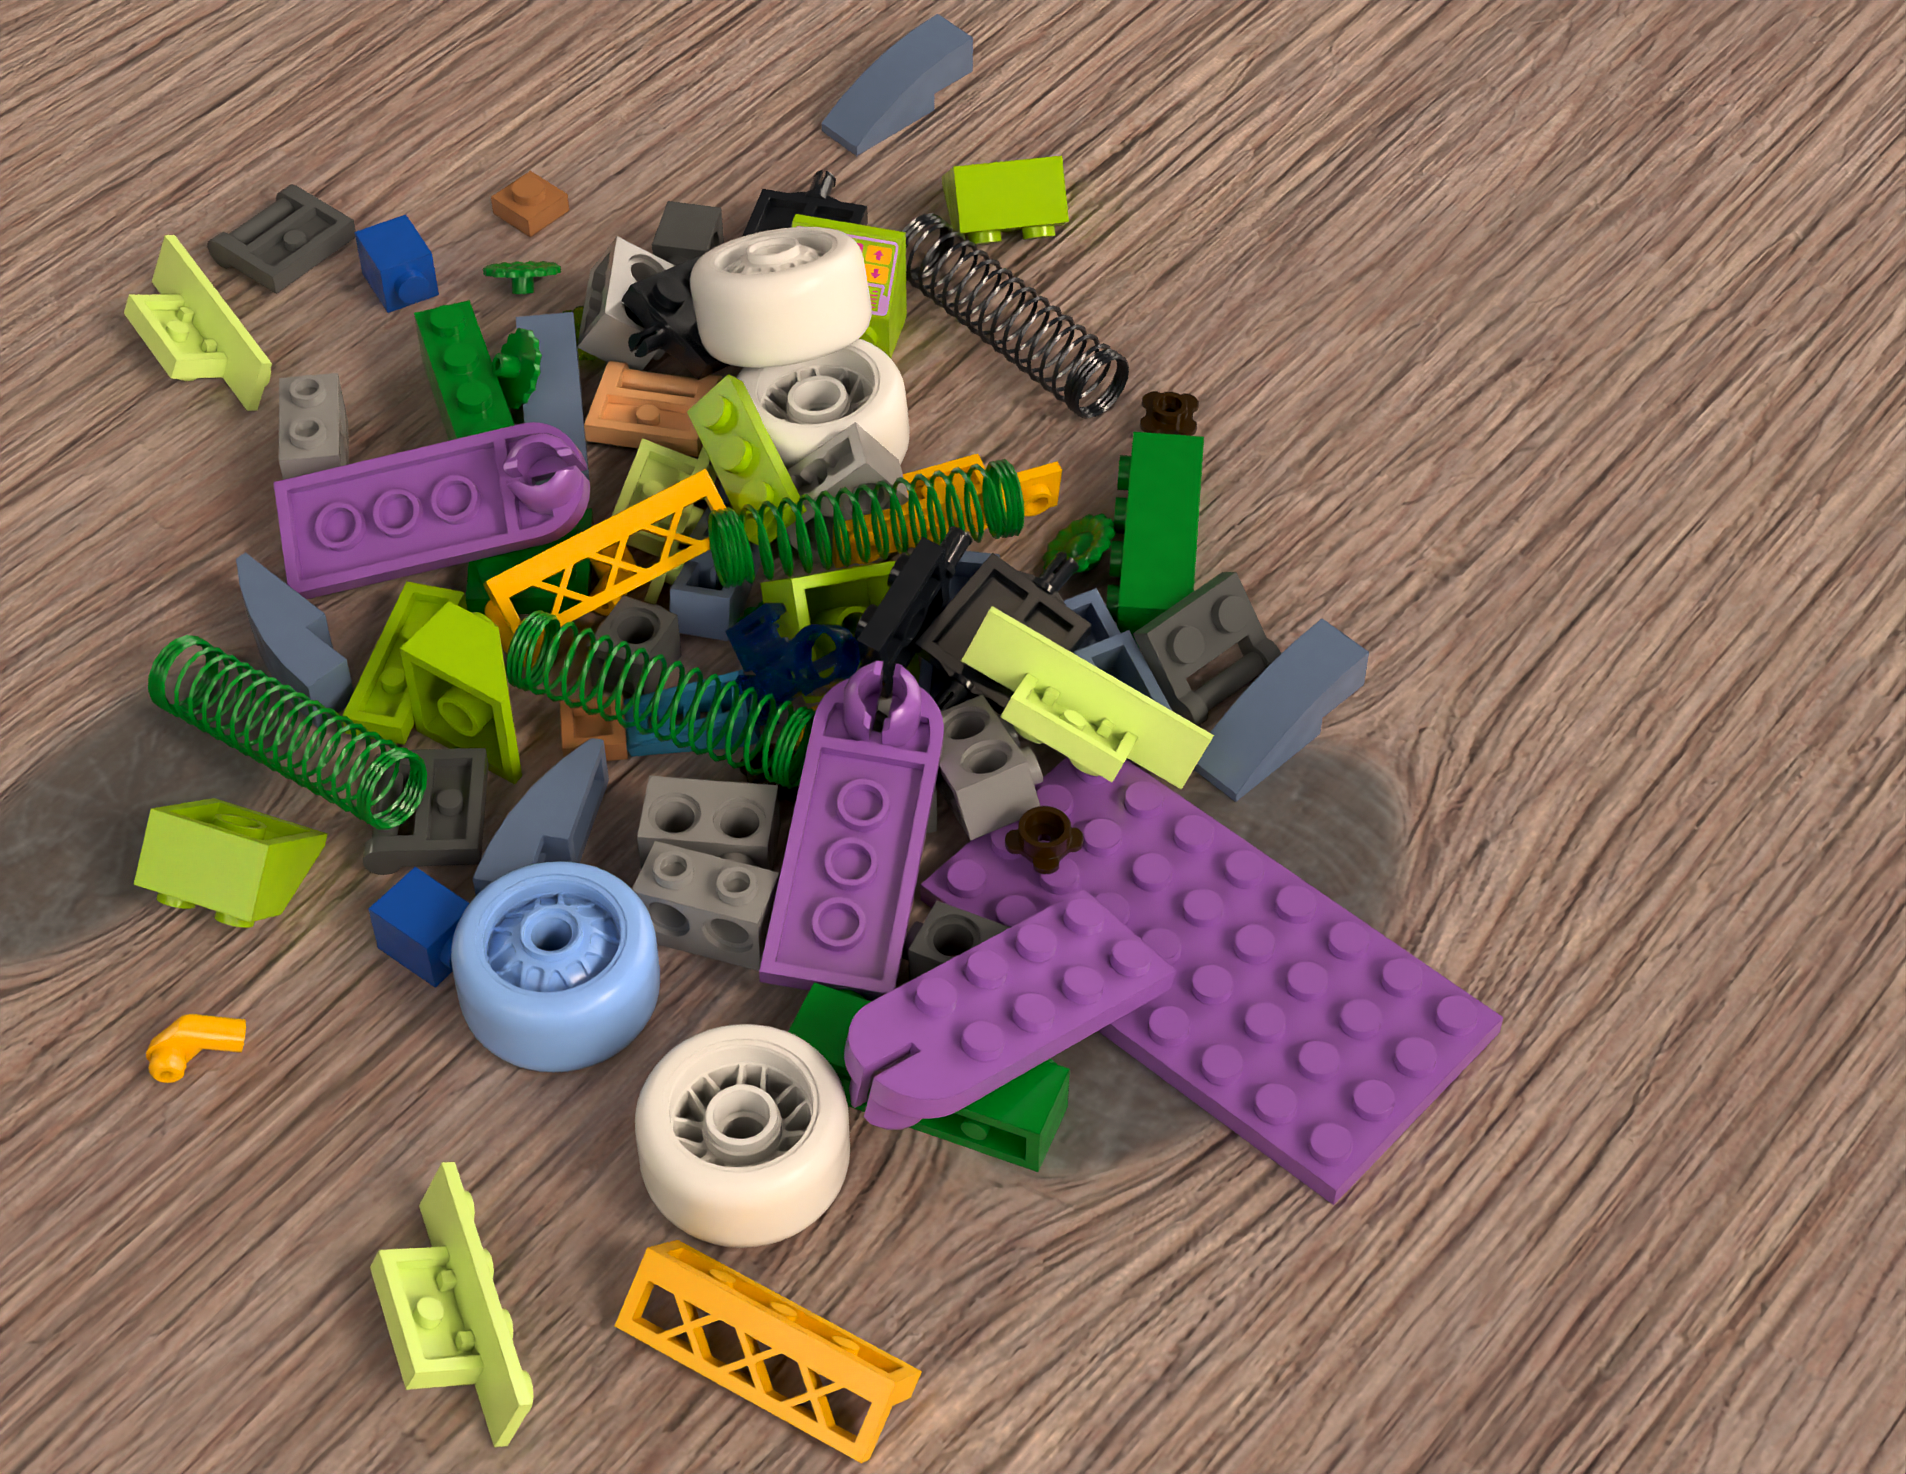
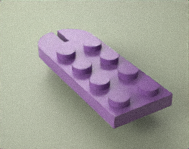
(430, 508)
(856, 838)
(998, 1012)

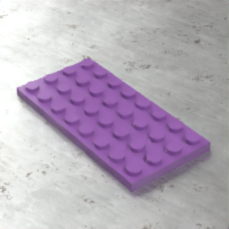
(1281, 1000)

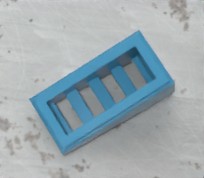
(649, 745)

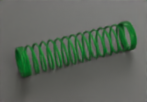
(734, 557)
(783, 771)
(417, 778)

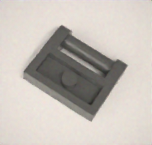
(284, 239)
(1197, 633)
(446, 820)

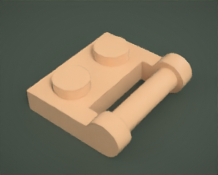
(646, 406)

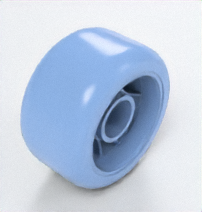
(556, 966)

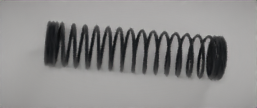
(1074, 384)

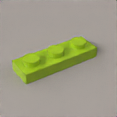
(743, 455)
(382, 694)

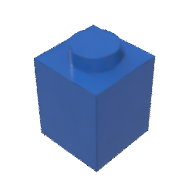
(397, 263)
(418, 924)

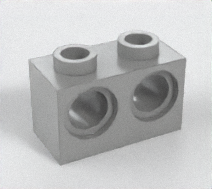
(605, 318)
(312, 425)
(844, 462)
(983, 769)
(712, 818)
(708, 903)

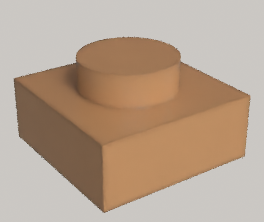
(530, 203)
(579, 727)

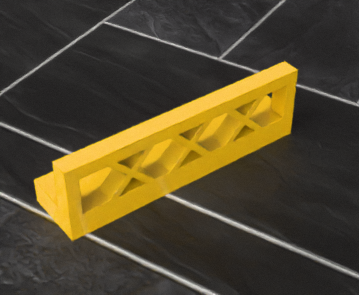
(601, 536)
(778, 1323)

